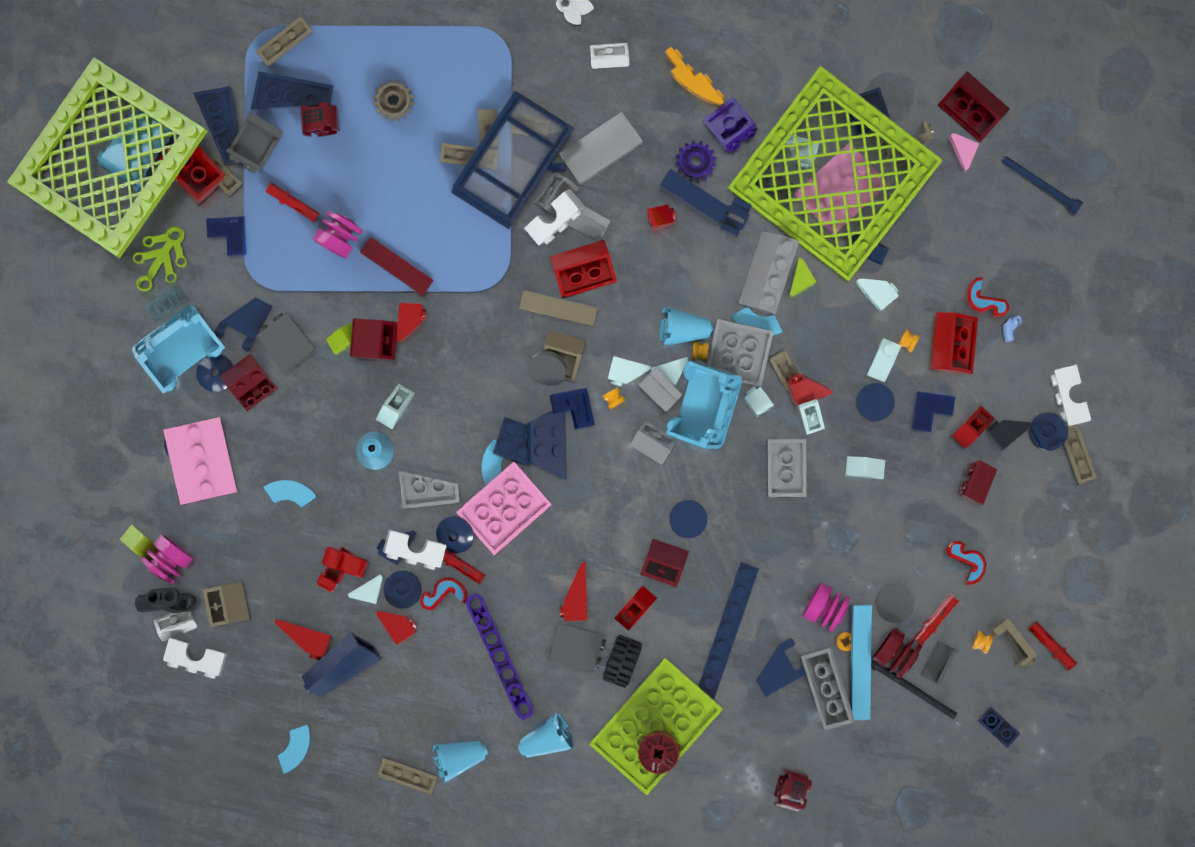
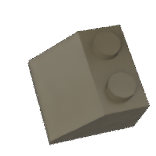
(567, 348)

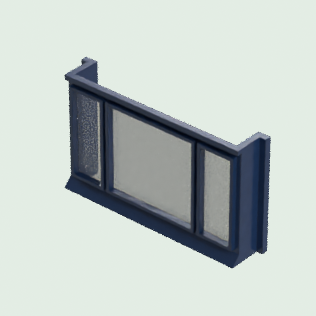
(511, 159)

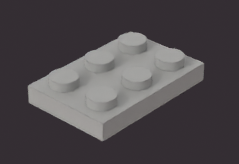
(786, 468)

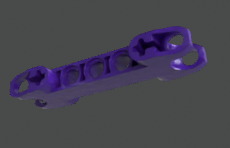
(514, 682)

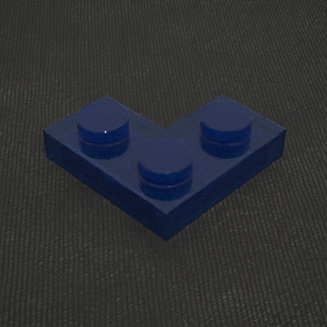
(233, 229)
(578, 403)
(927, 405)

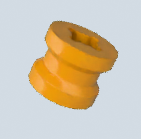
(908, 340)
(700, 351)
(613, 398)
(843, 640)
(982, 642)

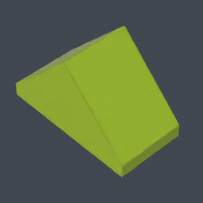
(802, 279)
(340, 339)
(138, 542)

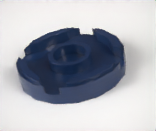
(875, 402)
(1049, 431)
(688, 519)
(402, 589)

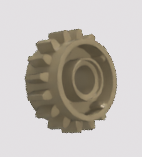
(388, 91)

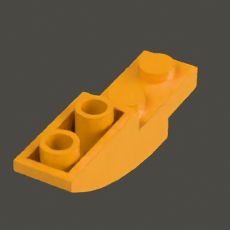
(697, 85)

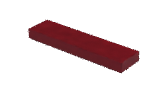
(396, 266)

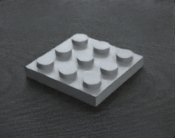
(740, 350)

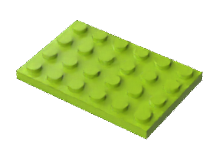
(662, 702)

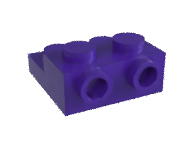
(730, 125)

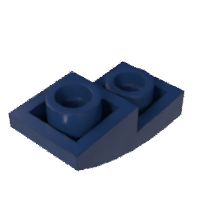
(999, 727)

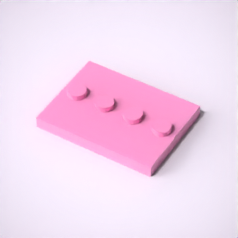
(839, 177)
(200, 460)
(503, 508)

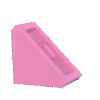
(964, 150)

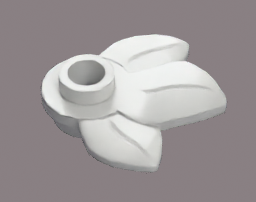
(574, 10)

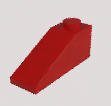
(576, 599)
(308, 640)

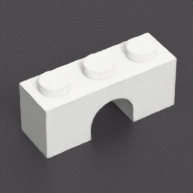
(566, 207)
(1071, 412)
(430, 554)
(177, 654)

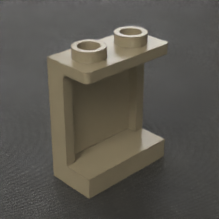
(925, 138)
(1007, 626)

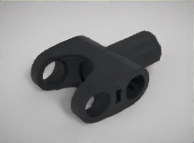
(165, 599)

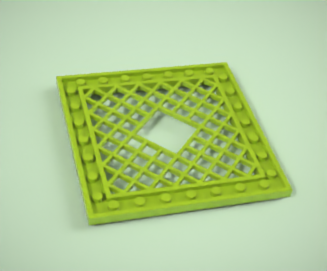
(65, 117)
(745, 182)

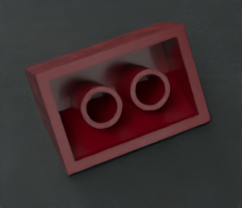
(973, 106)

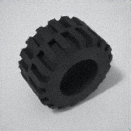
(622, 661)

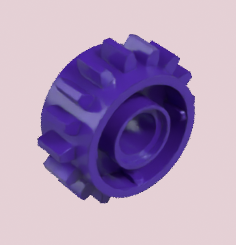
(699, 151)

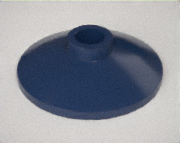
(204, 375)
(460, 529)

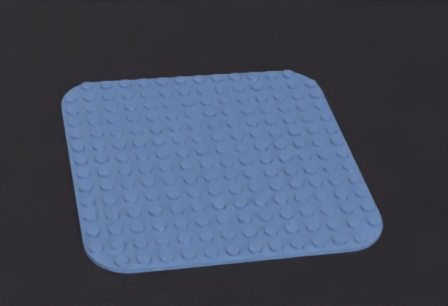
(377, 169)

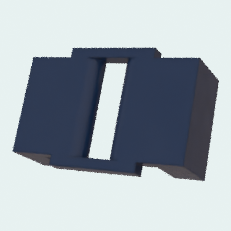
(740, 209)

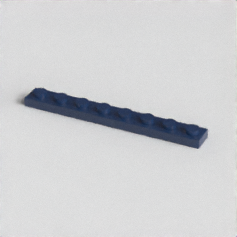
(728, 629)

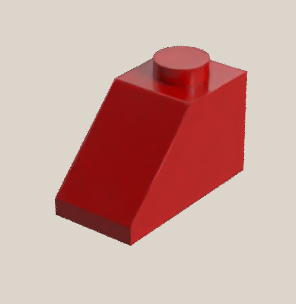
(661, 217)
(409, 319)
(805, 389)
(973, 427)
(635, 608)
(397, 626)

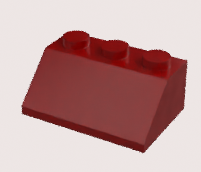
(199, 176)
(583, 268)
(954, 343)

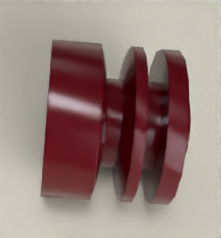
(897, 652)
(663, 741)

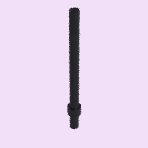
(913, 689)

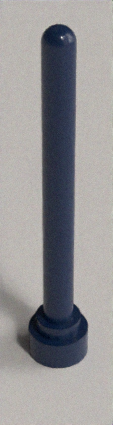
(1073, 204)

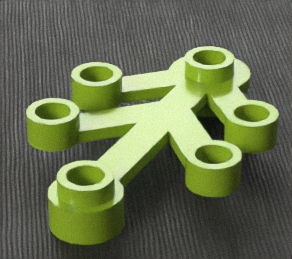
(162, 256)

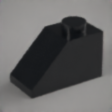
(1006, 432)

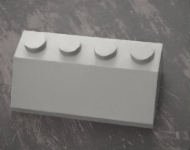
(768, 272)
(827, 688)

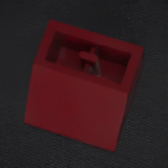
(373, 339)
(248, 382)
(978, 482)
(664, 563)

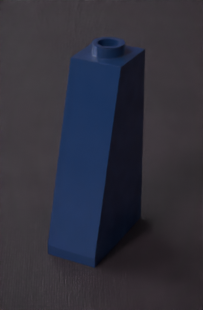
(694, 197)
(340, 664)

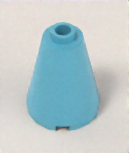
(683, 327)
(381, 456)
(547, 738)
(457, 757)

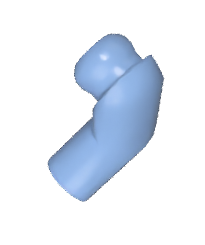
(1009, 325)

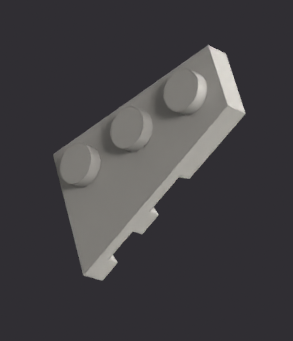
(426, 491)

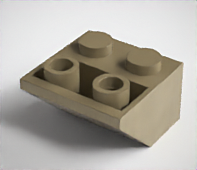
(226, 604)

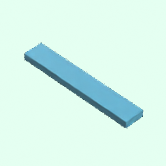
(861, 661)

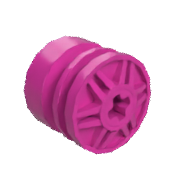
(337, 234)
(166, 559)
(826, 607)

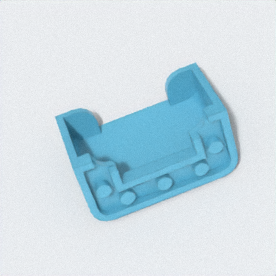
(113, 157)
(176, 347)
(706, 406)

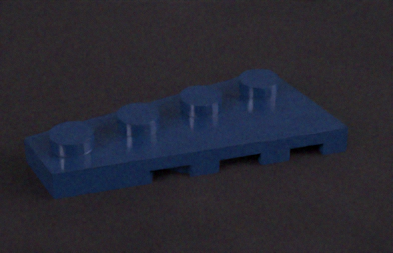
(287, 92)
(220, 115)

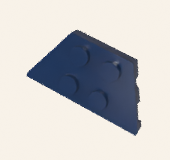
(548, 443)

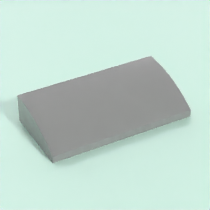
(600, 148)

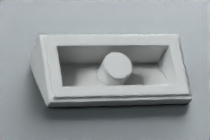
(609, 55)
(174, 624)

